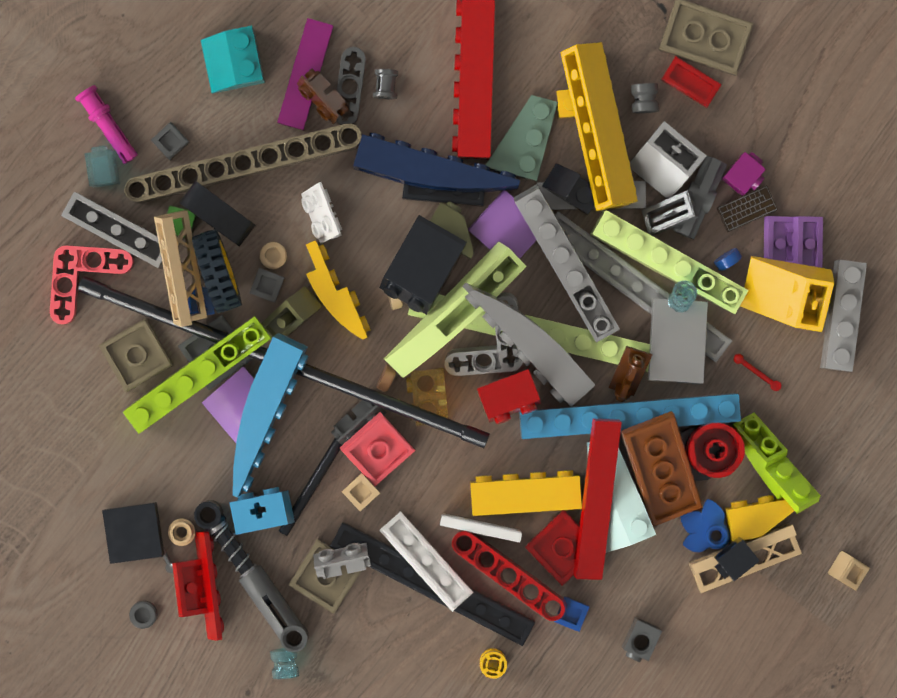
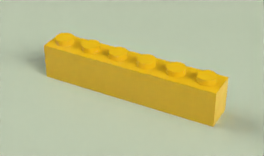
(599, 126)

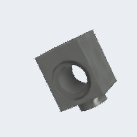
(637, 628)

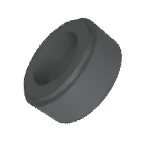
(143, 614)

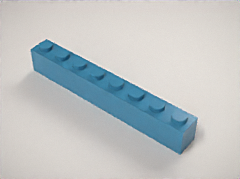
(578, 419)

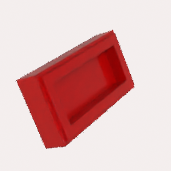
(691, 82)

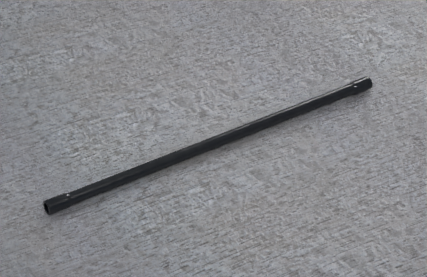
(464, 432)

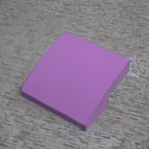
(503, 224)
(794, 239)
(229, 400)

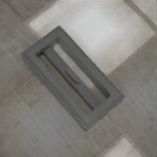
(690, 206)

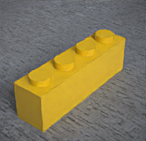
(525, 494)

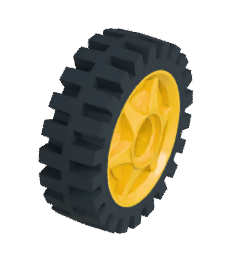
(216, 271)

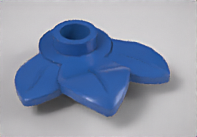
(702, 524)

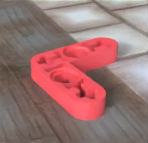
(80, 264)

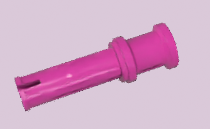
(100, 114)

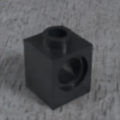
(735, 559)

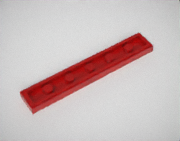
(597, 499)

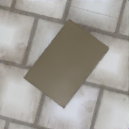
(706, 36)

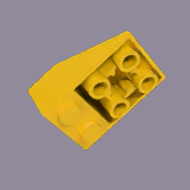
(789, 292)

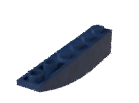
(426, 169)

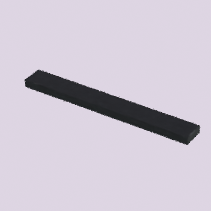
(476, 607)

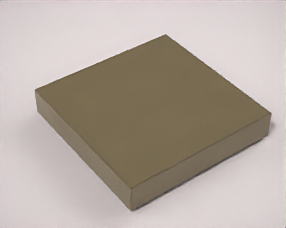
(136, 355)
(325, 592)

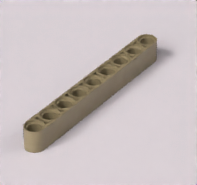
(230, 160)

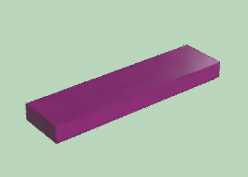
(309, 55)

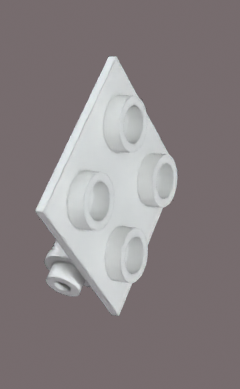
(317, 204)

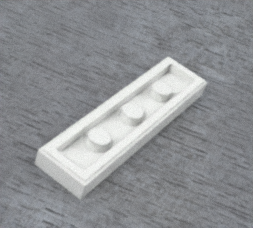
(426, 561)

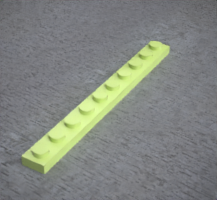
(570, 338)

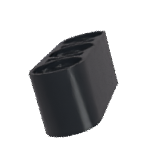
(217, 213)

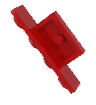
(197, 586)

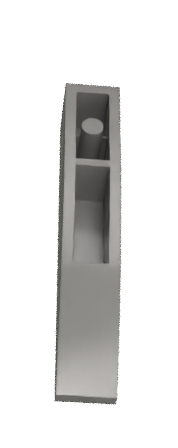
(566, 263)
(535, 347)

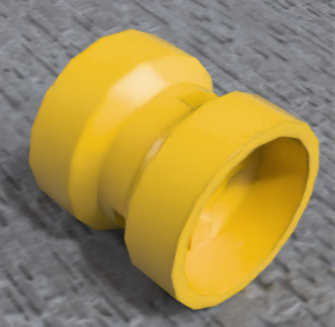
(490, 659)

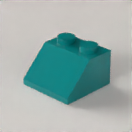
(232, 59)

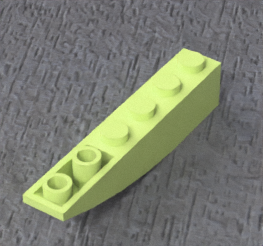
(667, 261)
(454, 311)

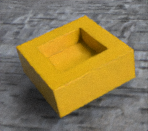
(564, 104)

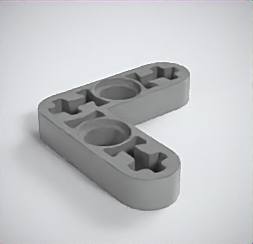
(496, 352)

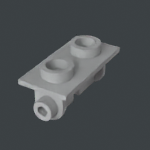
(329, 561)

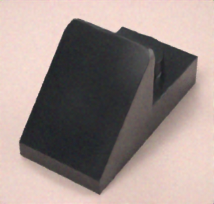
(570, 188)

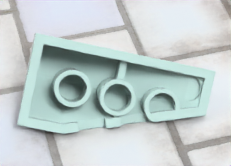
(628, 516)

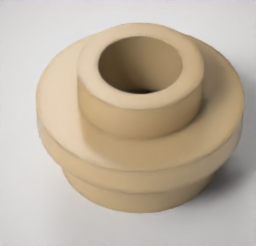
(175, 538)

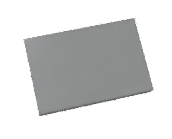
(677, 343)

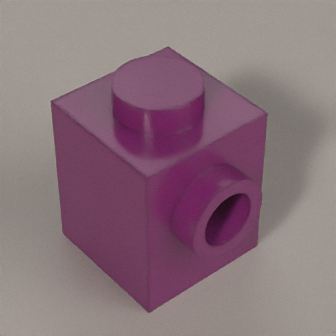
(745, 173)

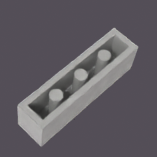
(114, 229)
(843, 316)

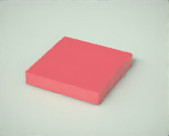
(377, 449)

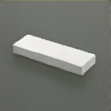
(480, 527)

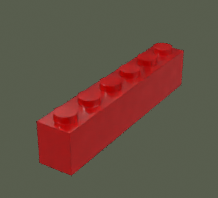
(476, 79)

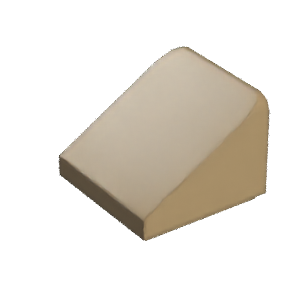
(848, 570)

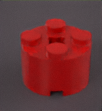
(727, 459)

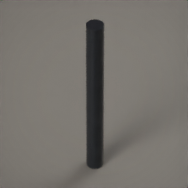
(312, 484)

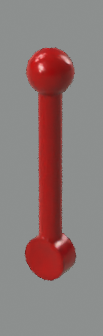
(774, 385)

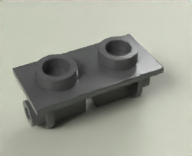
(348, 427)

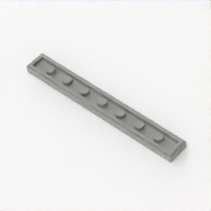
(629, 280)

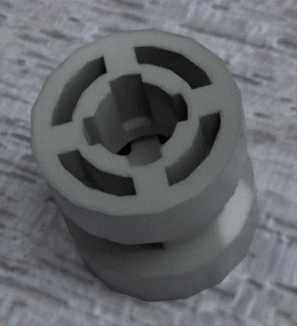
(645, 98)

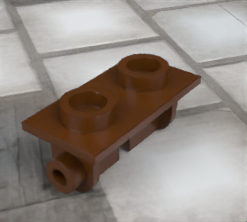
(314, 89)
(629, 373)

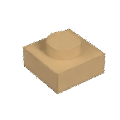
(361, 492)

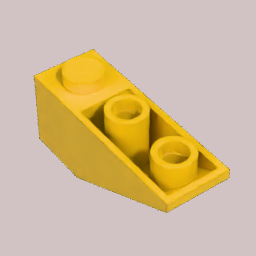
(756, 518)

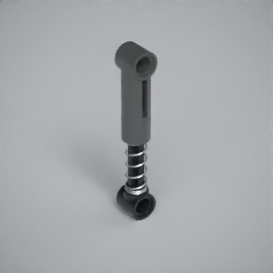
(254, 579)

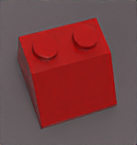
(509, 397)

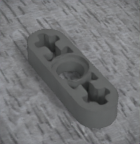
(359, 67)

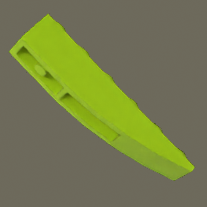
(196, 374)

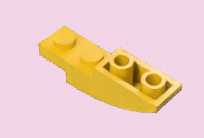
(339, 303)

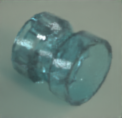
(284, 669)

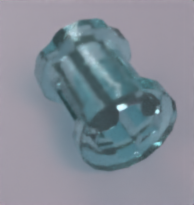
(688, 291)

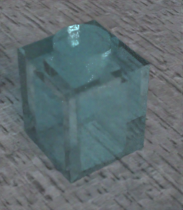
(101, 167)

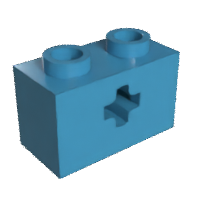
(277, 512)

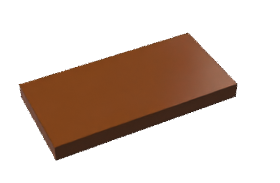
(662, 468)

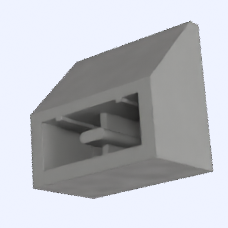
(666, 160)

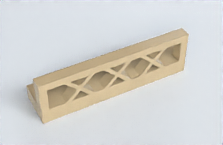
(174, 268)
(771, 538)

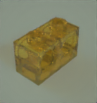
(436, 395)

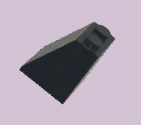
(422, 265)

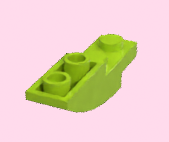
(773, 466)

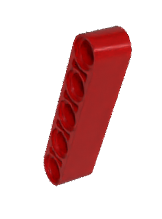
(523, 577)

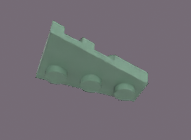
(526, 140)

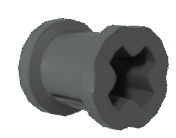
(385, 84)

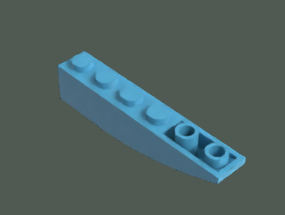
(264, 405)

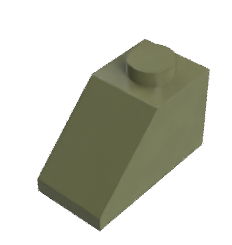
(450, 219)
(292, 313)

